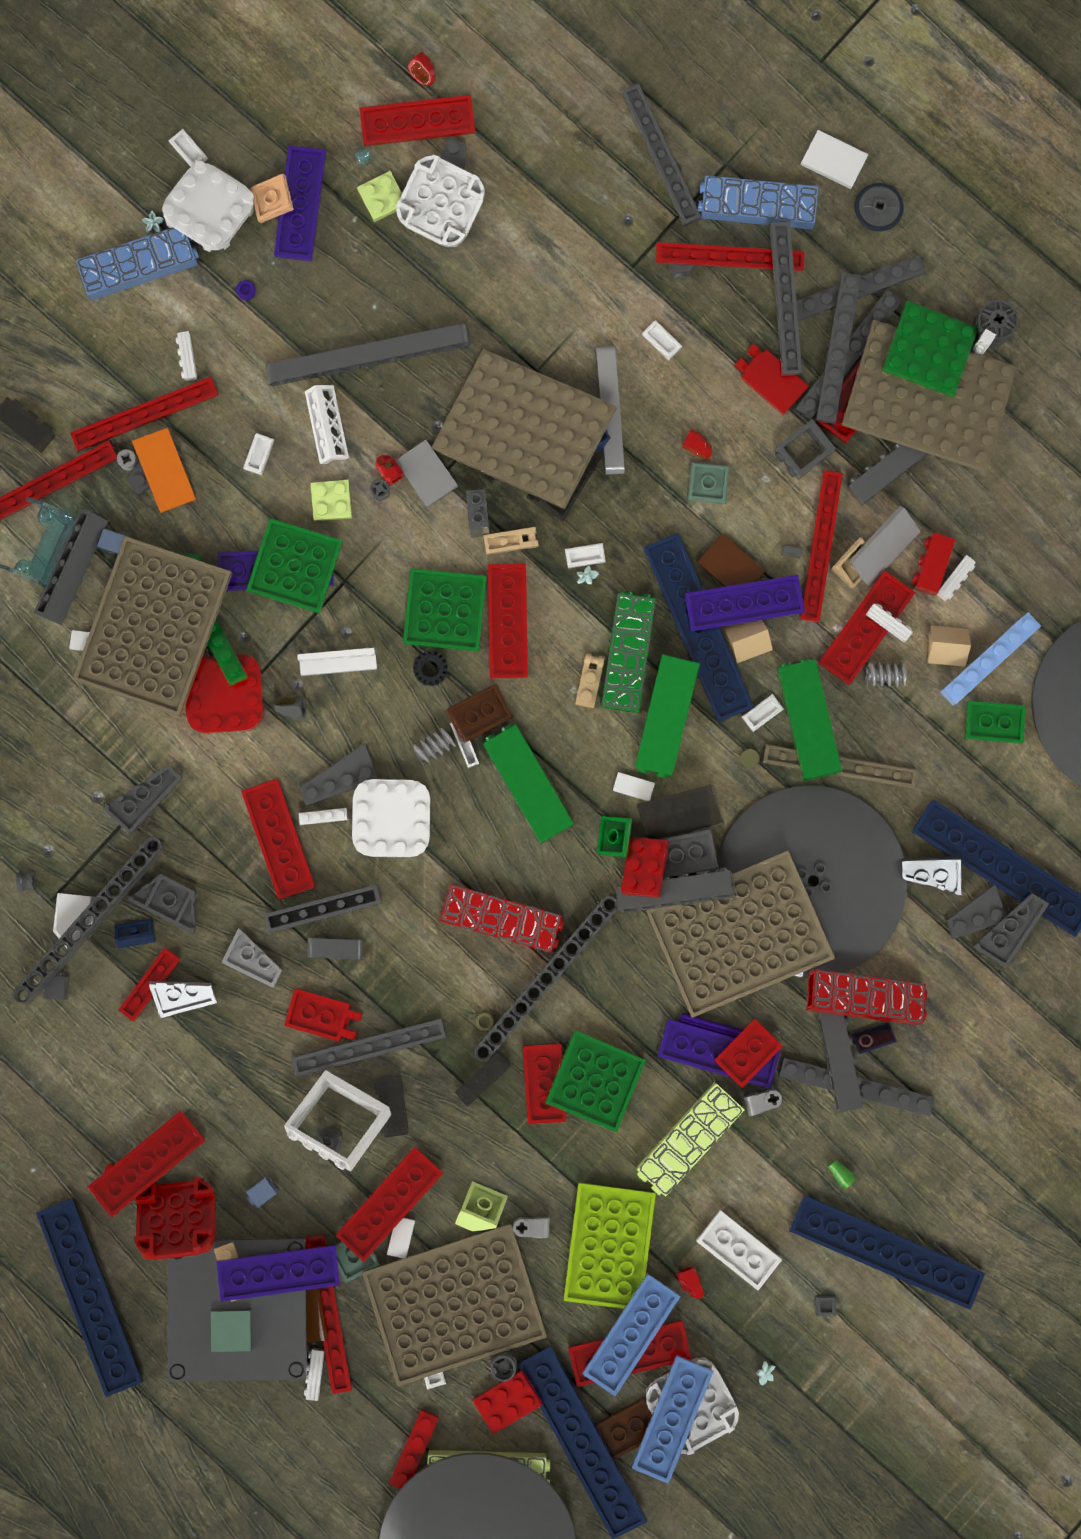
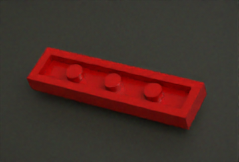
(141, 993)
(414, 1448)

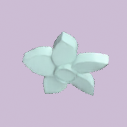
(153, 222)
(587, 575)
(765, 1374)

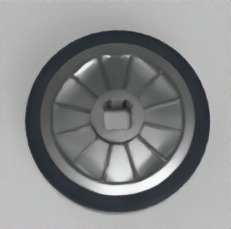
(884, 196)

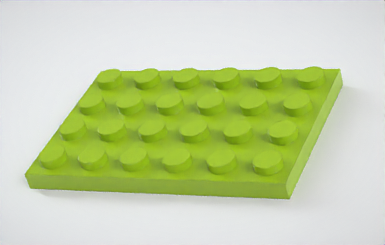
(608, 1244)

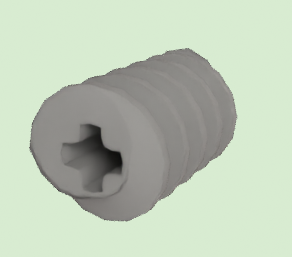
(885, 673)
(433, 745)

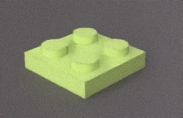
(380, 195)
(331, 500)

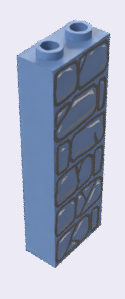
(758, 202)
(136, 262)

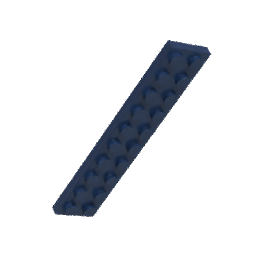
(708, 647)
(999, 865)
(887, 1252)
(89, 1297)
(583, 1443)

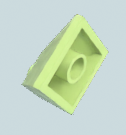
(481, 1208)

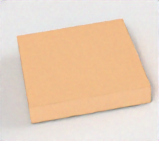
(272, 198)

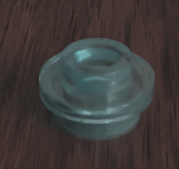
(363, 156)

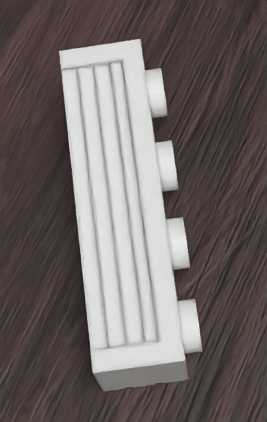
(983, 342)
(187, 356)
(956, 577)
(888, 622)
(467, 750)
(323, 816)
(315, 1374)

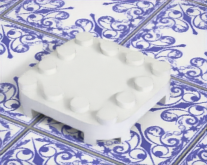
(440, 201)
(208, 206)
(391, 818)
(716, 1413)

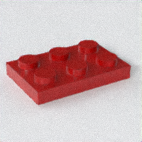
(644, 867)
(748, 1053)
(507, 1402)

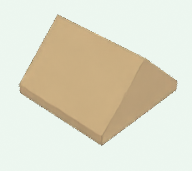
(844, 569)
(748, 640)
(948, 646)

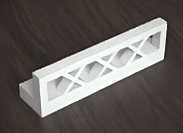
(322, 423)
(337, 661)

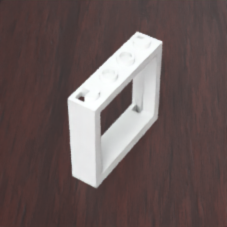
(329, 1080)

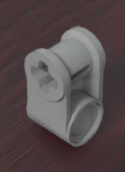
(759, 1103)
(536, 1227)

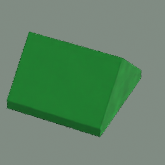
(614, 836)

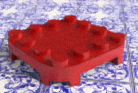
(222, 708)
(176, 1219)

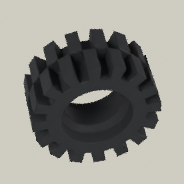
(430, 656)

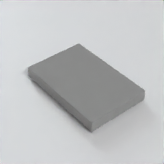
(426, 473)

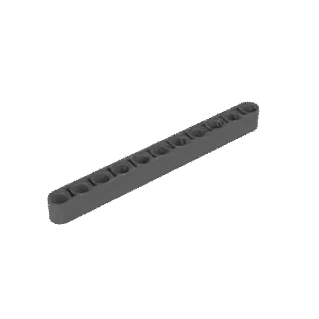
(367, 354)
(80, 925)
(542, 987)

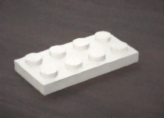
(739, 1250)

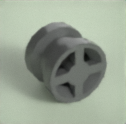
(378, 486)
(26, 881)

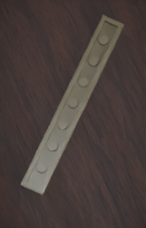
(850, 767)

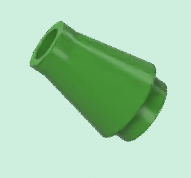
(842, 1174)

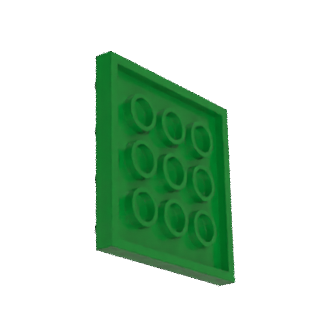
(930, 349)
(294, 566)
(444, 610)
(595, 1081)

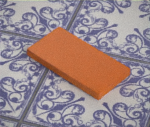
(163, 470)

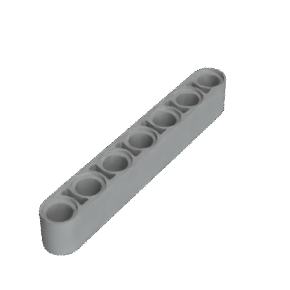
(610, 393)

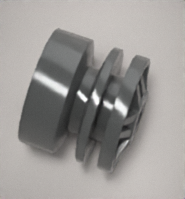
(1002, 312)

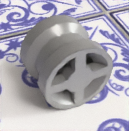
(130, 462)

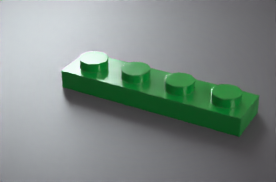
(225, 656)

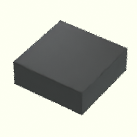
(791, 551)
(825, 1305)

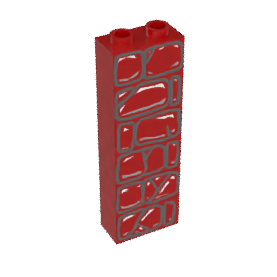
(502, 918)
(866, 997)

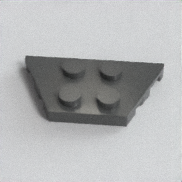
(169, 901)

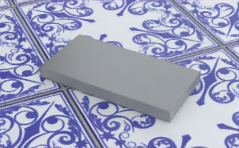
(884, 546)

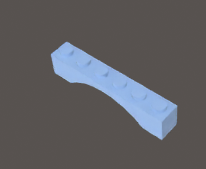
(990, 659)

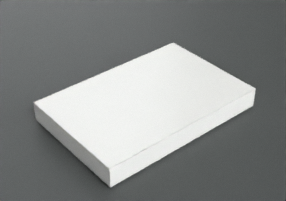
(834, 159)

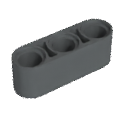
(335, 948)

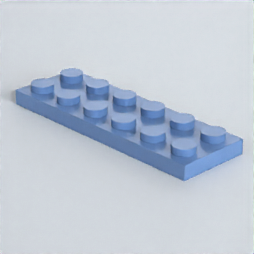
(631, 1334)
(672, 1419)

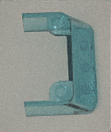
(58, 527)

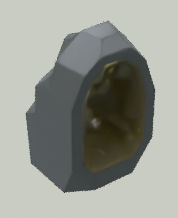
(290, 706)

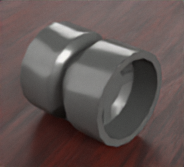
(330, 1137)
(503, 1366)

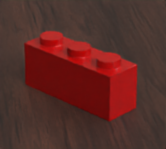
(933, 563)

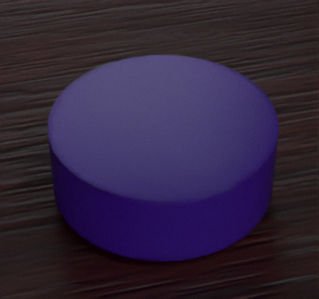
(246, 290)

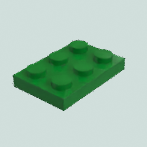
(995, 722)

